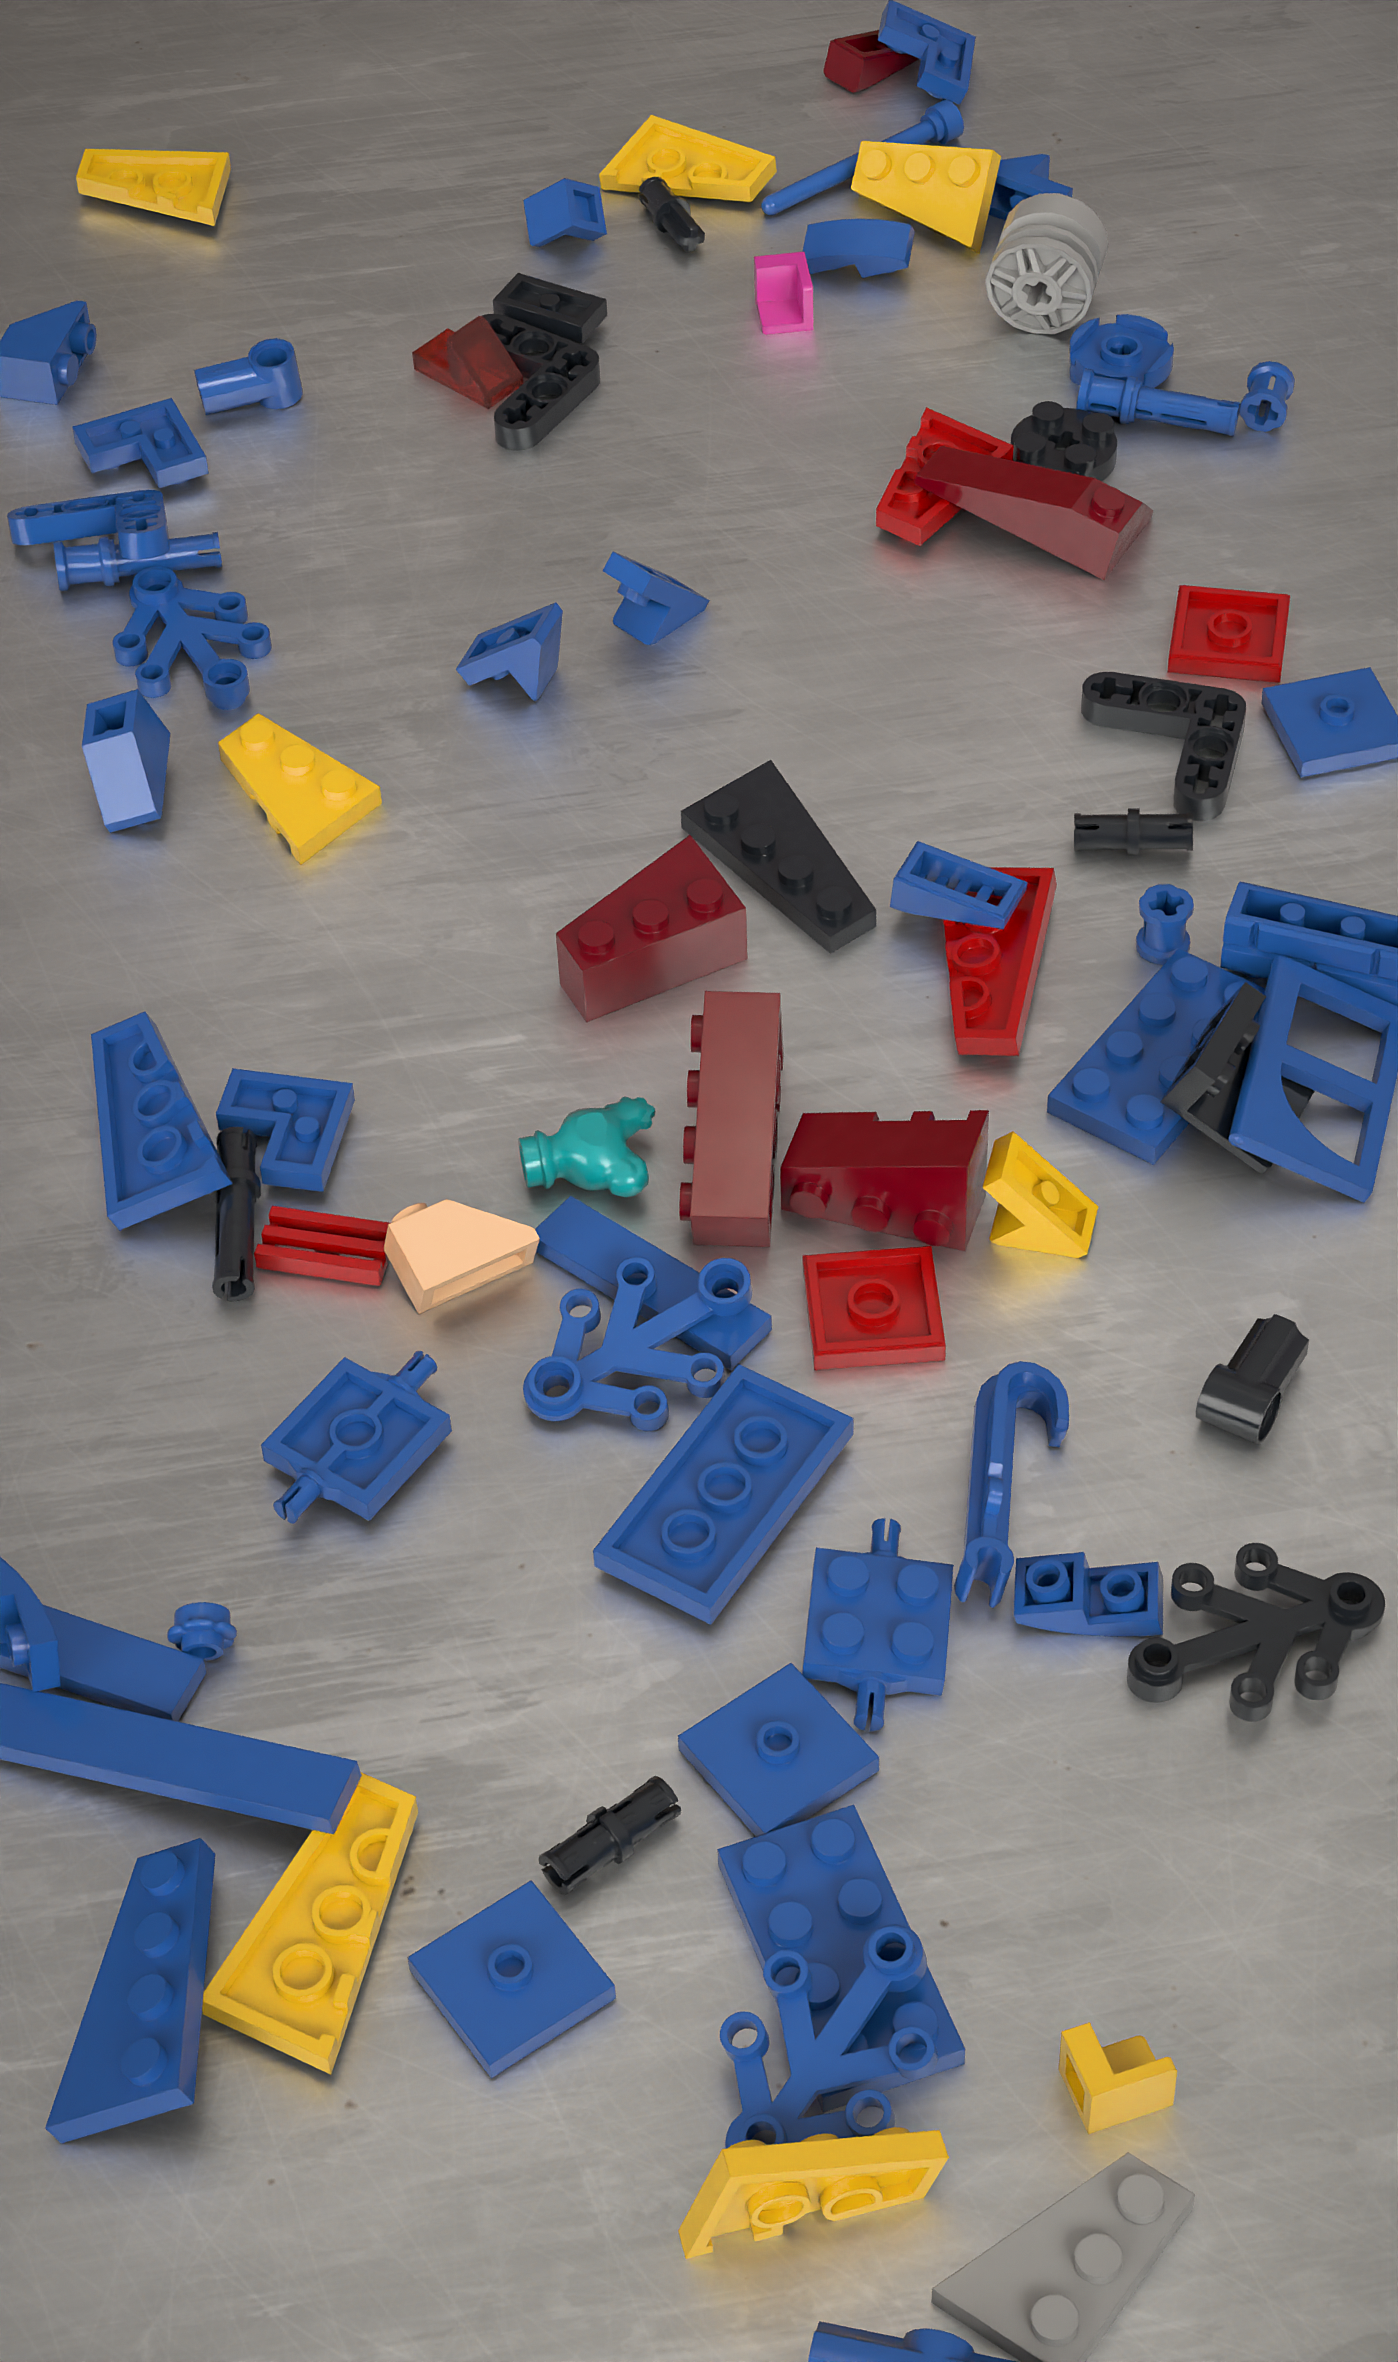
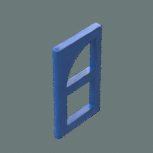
(1263, 1115)

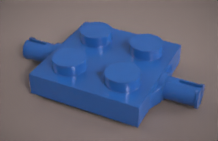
(356, 1438)
(878, 1623)

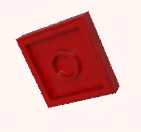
(1229, 633)
(873, 1308)

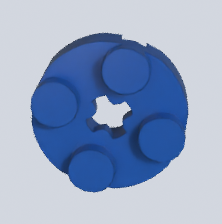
(1103, 348)

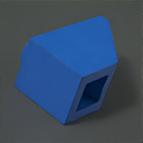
(45, 353)
(126, 759)

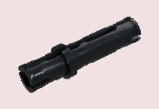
(236, 1215)

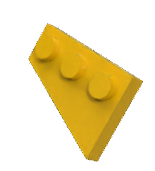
(689, 163)
(931, 185)
(297, 785)
(780, 2183)

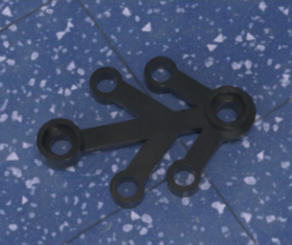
(1261, 1628)

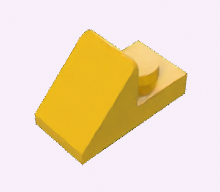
(1036, 1202)

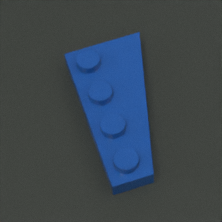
(148, 1126)
(145, 2008)

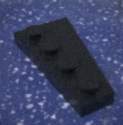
(782, 854)

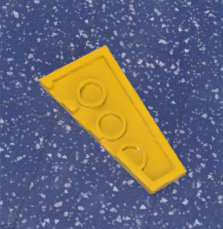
(312, 1938)

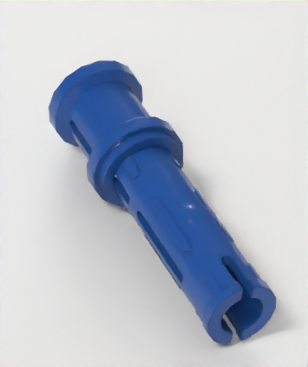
(1133, 401)
(105, 564)

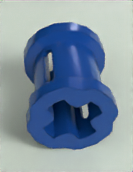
(1275, 399)
(1164, 924)

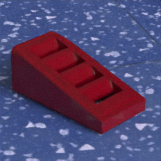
(862, 61)

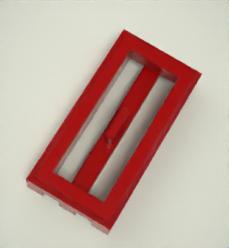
(328, 1238)

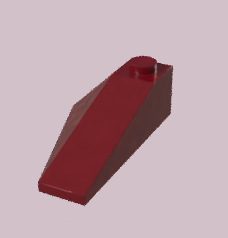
(1047, 507)

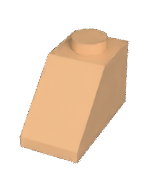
(454, 1250)

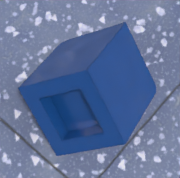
(563, 210)

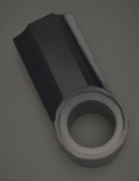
(1251, 1387)

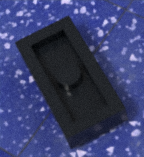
(551, 307)

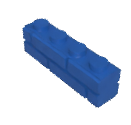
(1325, 935)

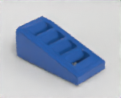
(925, 885)

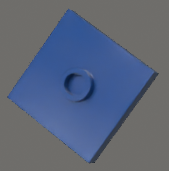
(1333, 721)
(778, 1752)
(511, 1978)

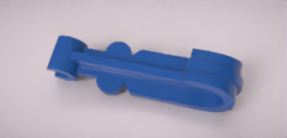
(991, 1466)

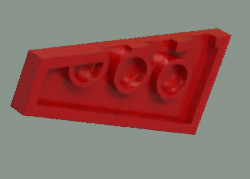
(997, 968)

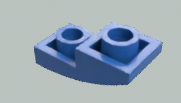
(868, 243)
(1071, 1598)
(27, 1630)

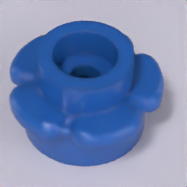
(202, 1630)

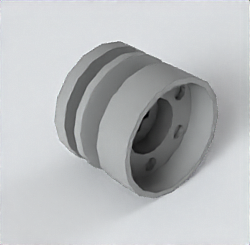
(1047, 263)

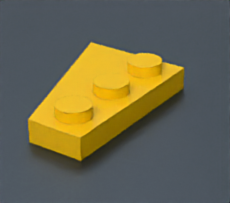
(159, 181)

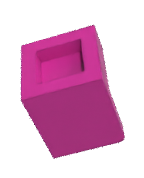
(783, 293)

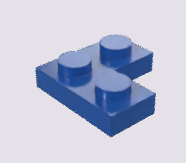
(943, 49)
(146, 433)
(298, 1115)

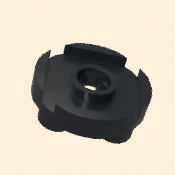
(1085, 436)

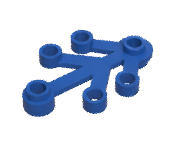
(161, 594)
(632, 1347)
(822, 2062)

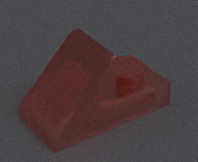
(470, 363)

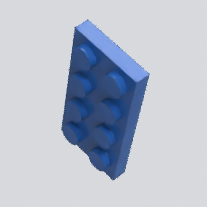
(1130, 1067)
(723, 1493)
(823, 1895)

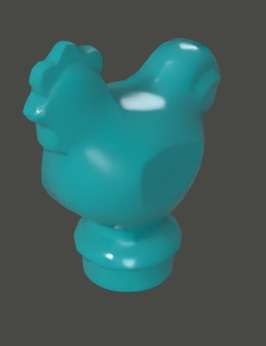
(591, 1149)

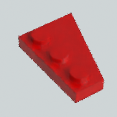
(912, 510)

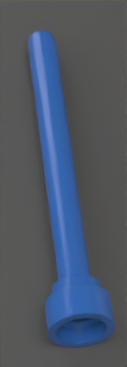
(939, 124)

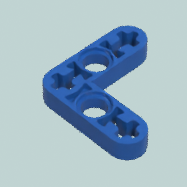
(133, 515)

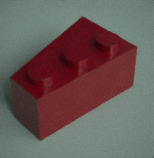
(652, 934)
(889, 1176)

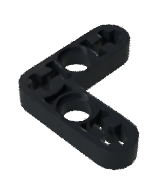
(562, 371)
(1190, 721)

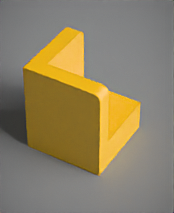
(1113, 2080)

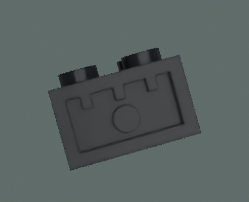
(1213, 1074)

